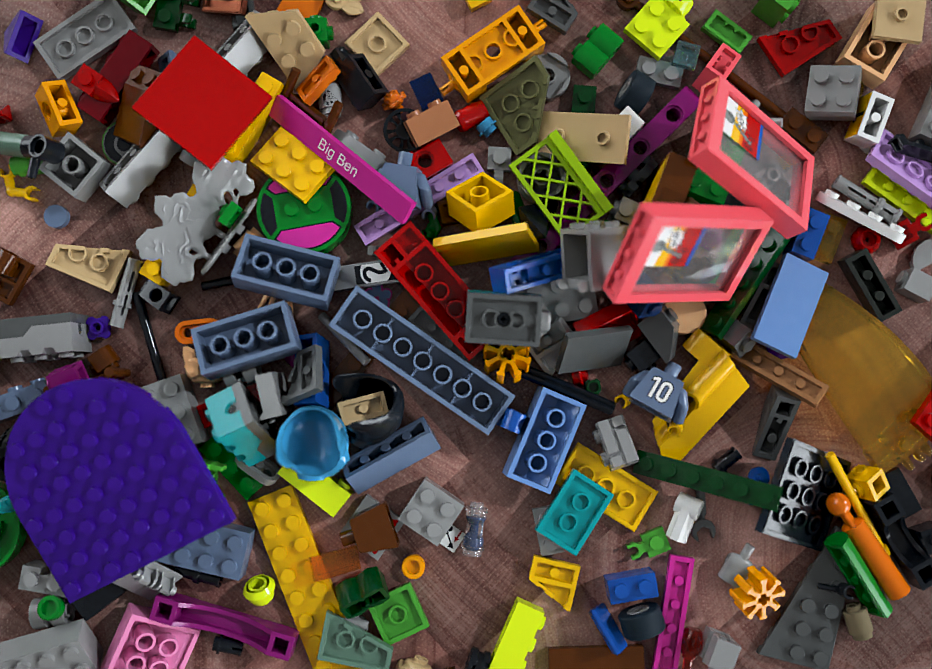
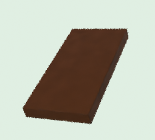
(595, 657)

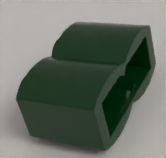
(362, 592)

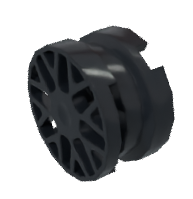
(477, 659)

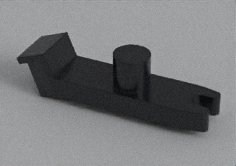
(909, 148)

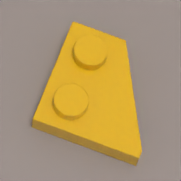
(555, 578)

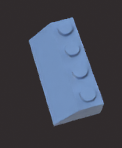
(544, 439)

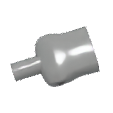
(736, 564)

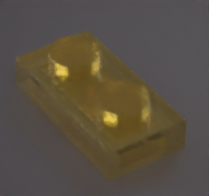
(830, 239)

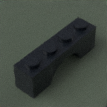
(890, 521)

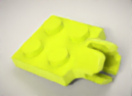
(659, 25)

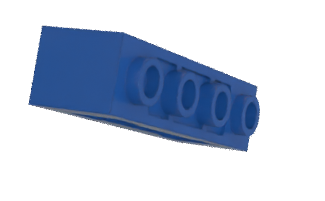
(526, 272)

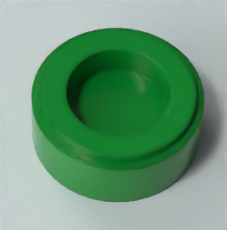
(50, 608)

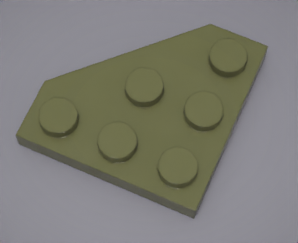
(519, 104)

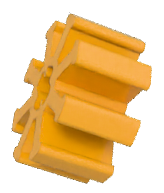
(503, 364)
(757, 592)

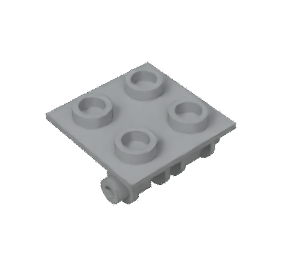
(150, 581)

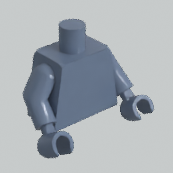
(410, 181)

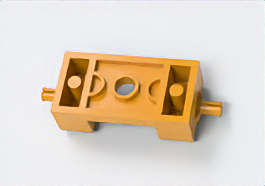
(473, 69)

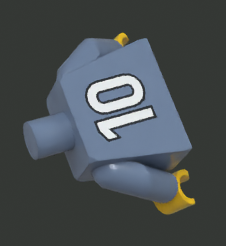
(659, 394)

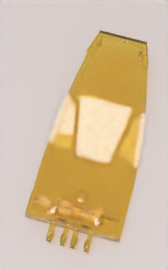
(870, 379)

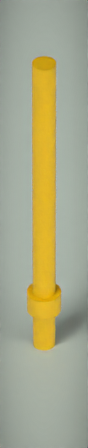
(851, 494)

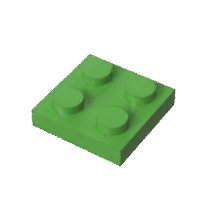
(400, 614)

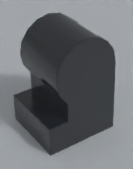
(159, 296)

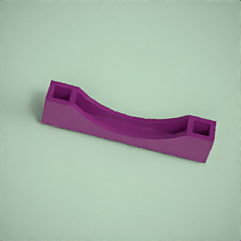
(266, 636)

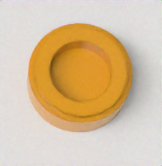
(413, 566)

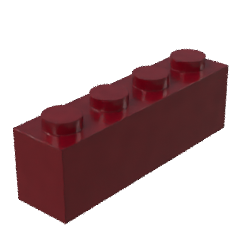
(130, 53)

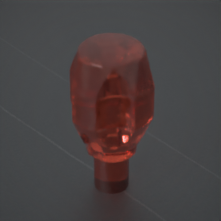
(691, 645)

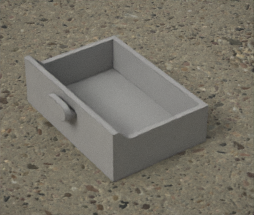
(270, 389)

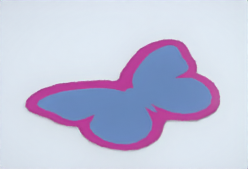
(381, 294)

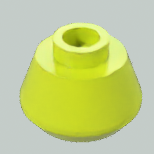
(259, 590)

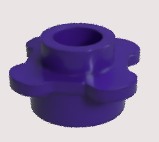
(104, 331)

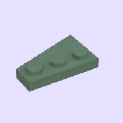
(351, 645)

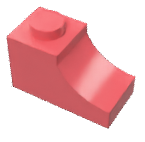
(720, 64)

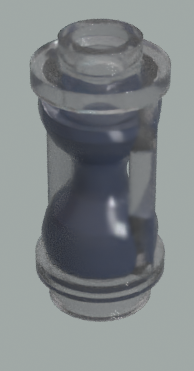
(473, 539)

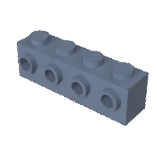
(18, 399)
(391, 455)

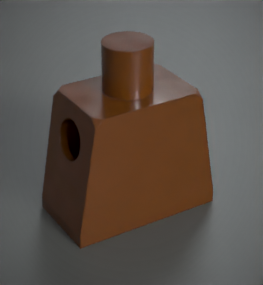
(372, 530)

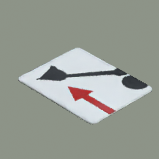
(452, 538)

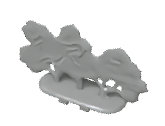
(192, 221)

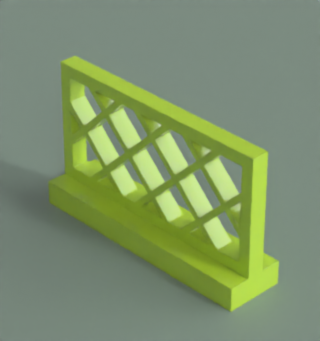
(574, 170)

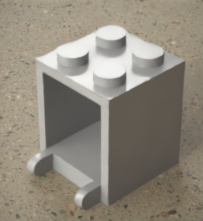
(589, 253)

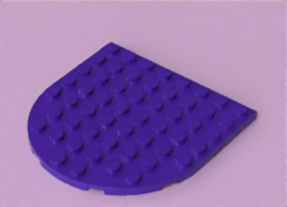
(107, 482)

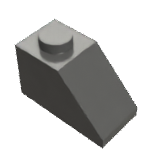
(662, 332)

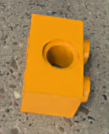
(58, 108)

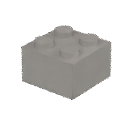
(833, 92)
(79, 169)
(431, 511)

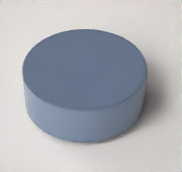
(56, 216)

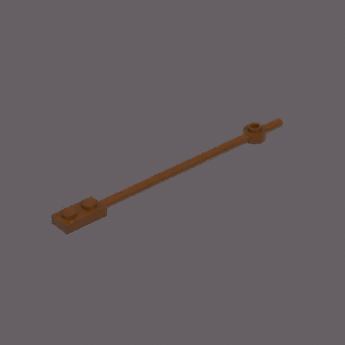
(794, 123)

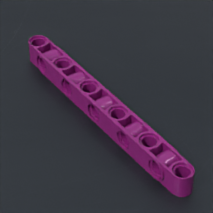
(649, 139)

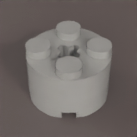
(540, 188)

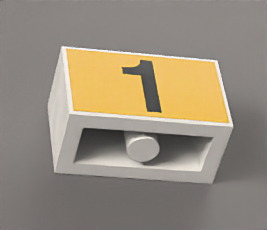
(870, 120)

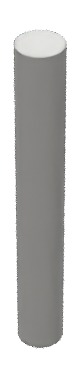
(352, 347)

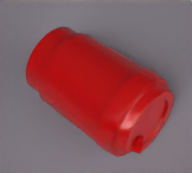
(471, 115)

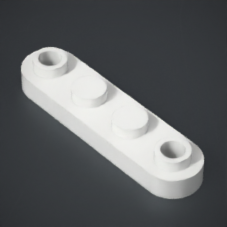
(869, 220)

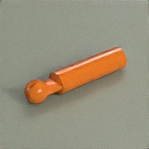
(869, 548)

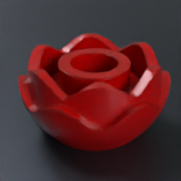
(858, 239)

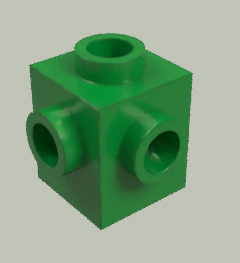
(321, 29)

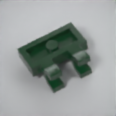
(170, 16)

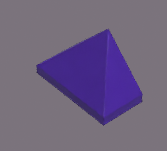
(21, 35)

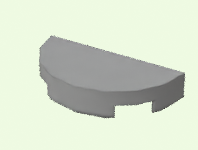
(921, 255)

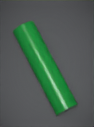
(858, 574)

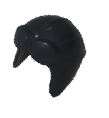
(376, 429)

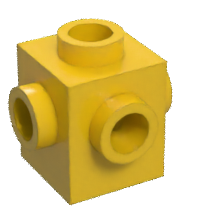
(868, 482)

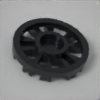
(400, 130)

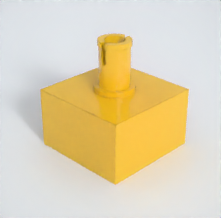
(480, 202)

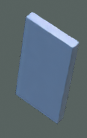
(789, 306)

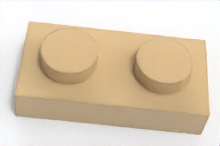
(362, 408)

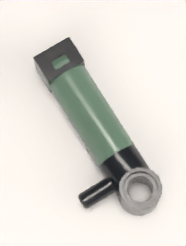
(32, 147)

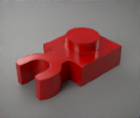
(911, 230)

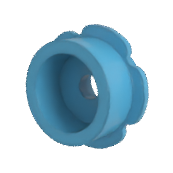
(486, 127)

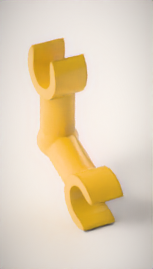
(13, 191)

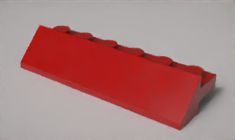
(430, 283)

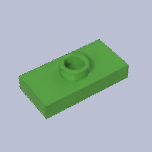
(726, 31)

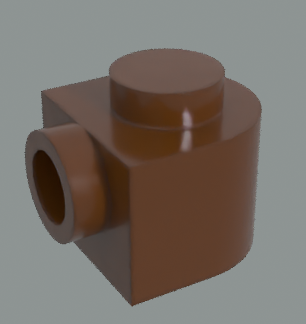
(102, 359)

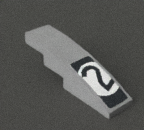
(364, 276)

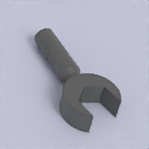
(701, 521)

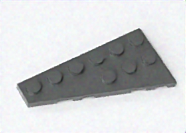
(809, 618)

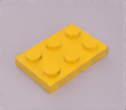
(292, 165)

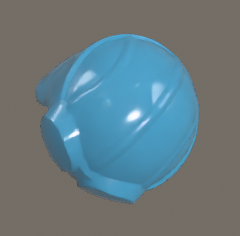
(313, 443)

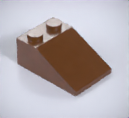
(129, 124)

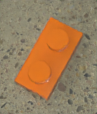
(318, 80)

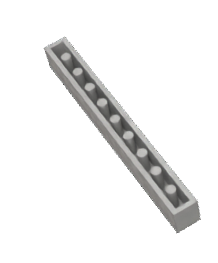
(141, 165)

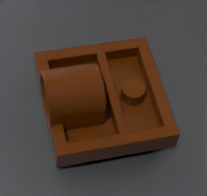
(13, 275)

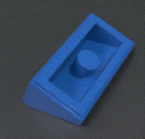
(608, 629)

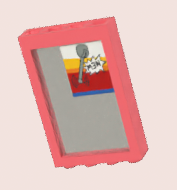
(752, 157)
(685, 253)

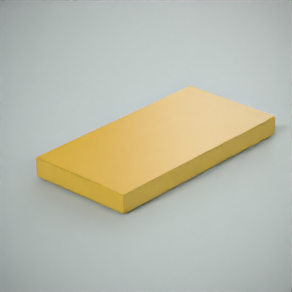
(486, 244)
(630, 496)

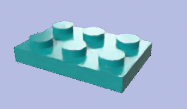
(574, 512)

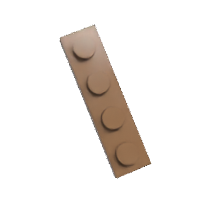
(783, 375)

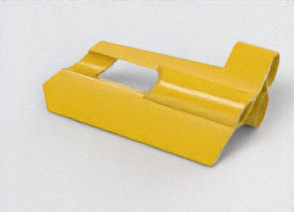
(714, 387)

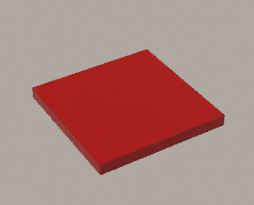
(202, 103)

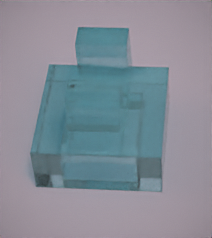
(686, 55)

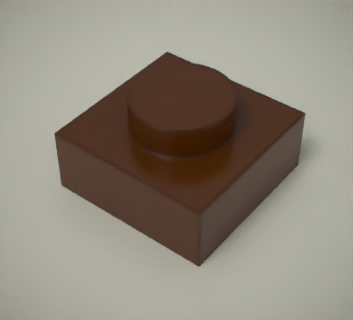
(443, 214)

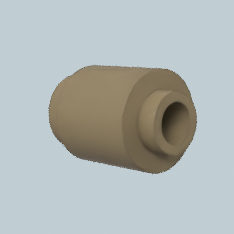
(858, 621)

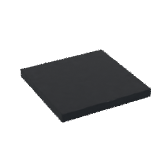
(806, 486)

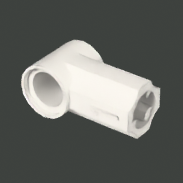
(687, 511)

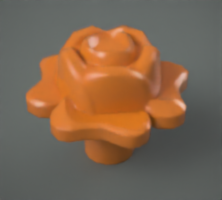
(393, 100)

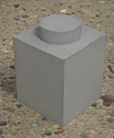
(914, 285)

